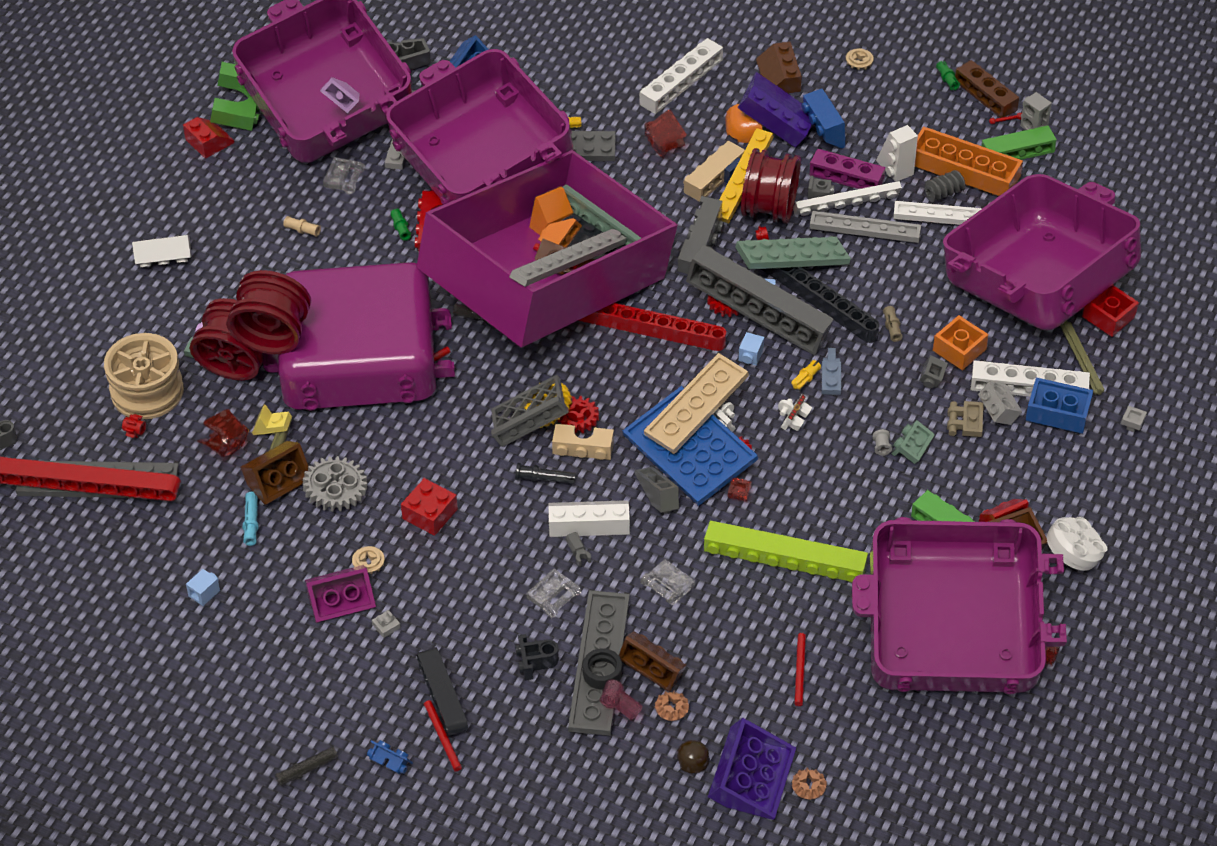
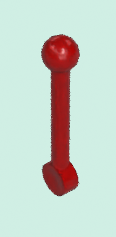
(993, 120)

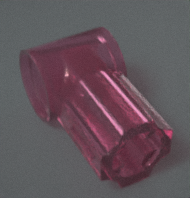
(615, 697)

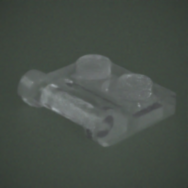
(338, 172)
(670, 577)
(548, 588)

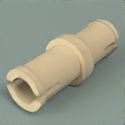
(302, 226)

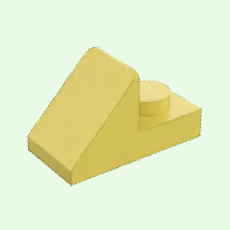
(271, 422)

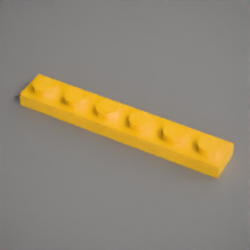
(733, 192)

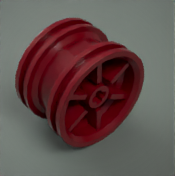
(770, 185)
(269, 312)
(218, 350)

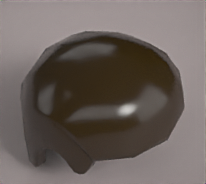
(693, 756)

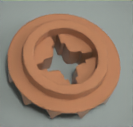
(667, 712)
(801, 787)

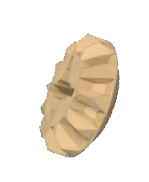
(861, 54)
(374, 554)

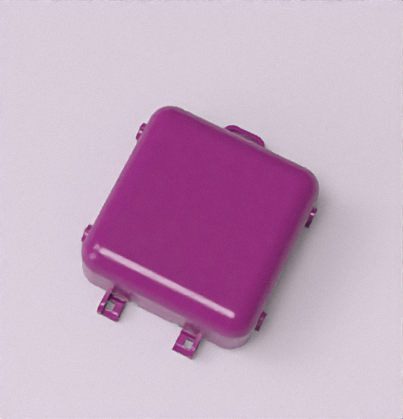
(299, 53)
(476, 125)
(1043, 249)
(363, 339)
(957, 606)

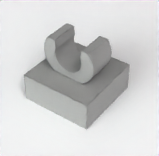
(1133, 418)
(386, 623)

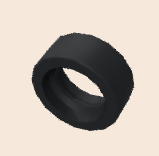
(601, 655)

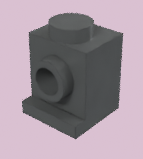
(819, 188)
(933, 372)

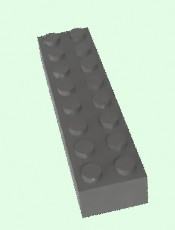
(759, 300)

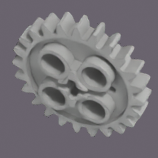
(334, 483)

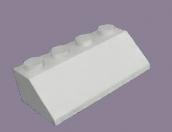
(589, 518)

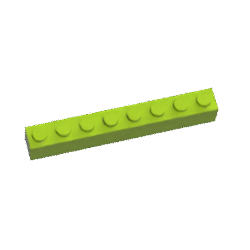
(784, 551)

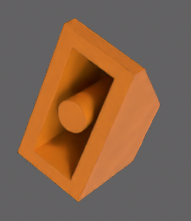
(561, 232)

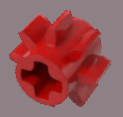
(133, 425)

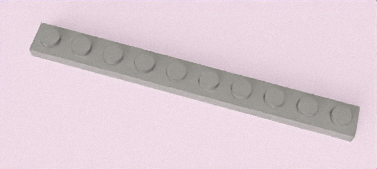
(567, 257)

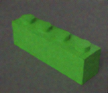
(1023, 143)
(932, 508)

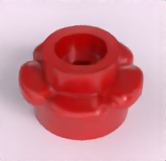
(761, 233)

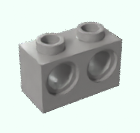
(1035, 112)
(1000, 403)

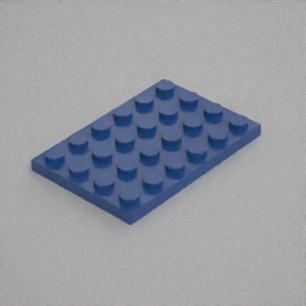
(703, 462)

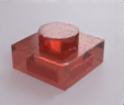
(739, 489)

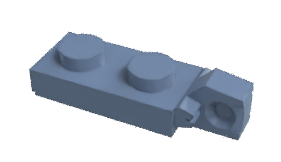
(831, 374)

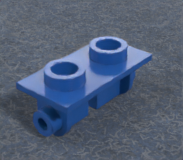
(397, 759)

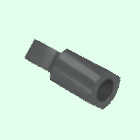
(577, 548)

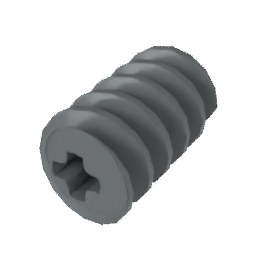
(944, 185)

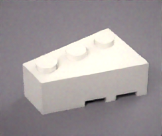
(899, 153)

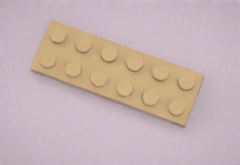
(696, 403)

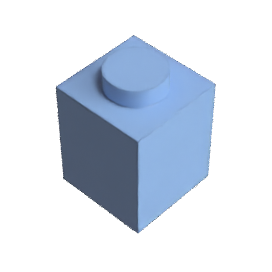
(751, 348)
(203, 587)

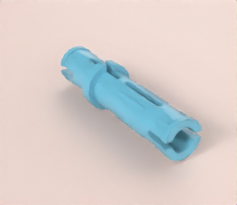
(250, 523)

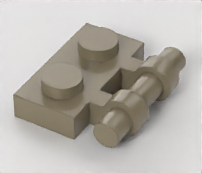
(972, 418)

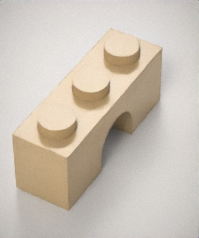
(597, 446)

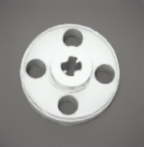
(1077, 542)

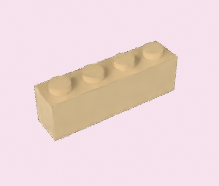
(711, 172)

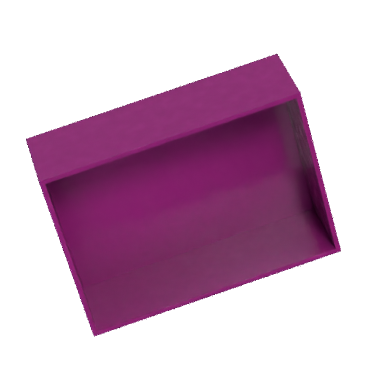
(487, 234)

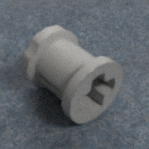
(882, 438)

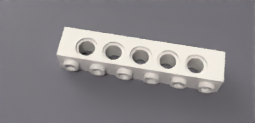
(681, 76)
(1021, 378)

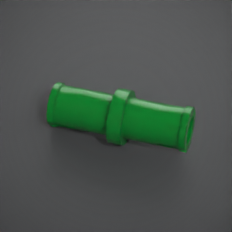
(948, 75)
(400, 224)

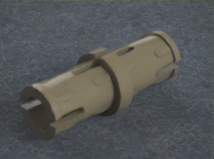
(892, 323)

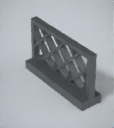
(531, 418)

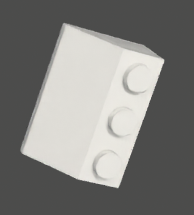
(162, 250)

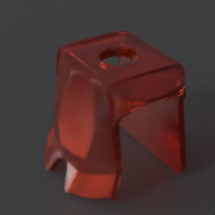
(665, 133)
(227, 435)

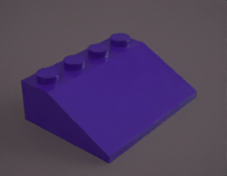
(775, 110)
(752, 770)

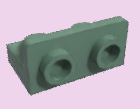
(913, 442)

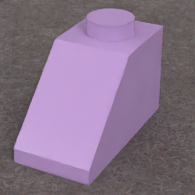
(341, 94)

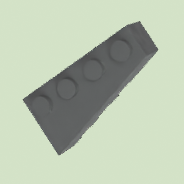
(413, 52)
(703, 231)

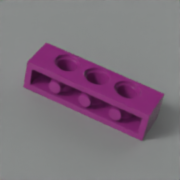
(846, 170)

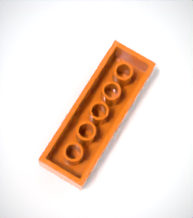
(978, 165)

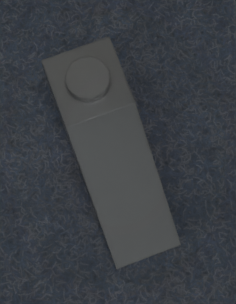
(659, 489)

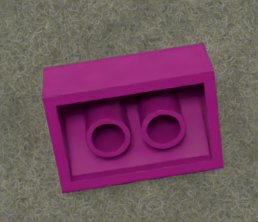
(340, 593)

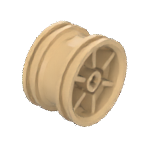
(144, 375)

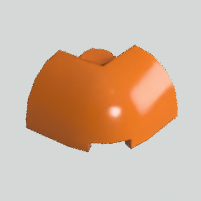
(740, 125)

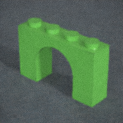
(233, 113)

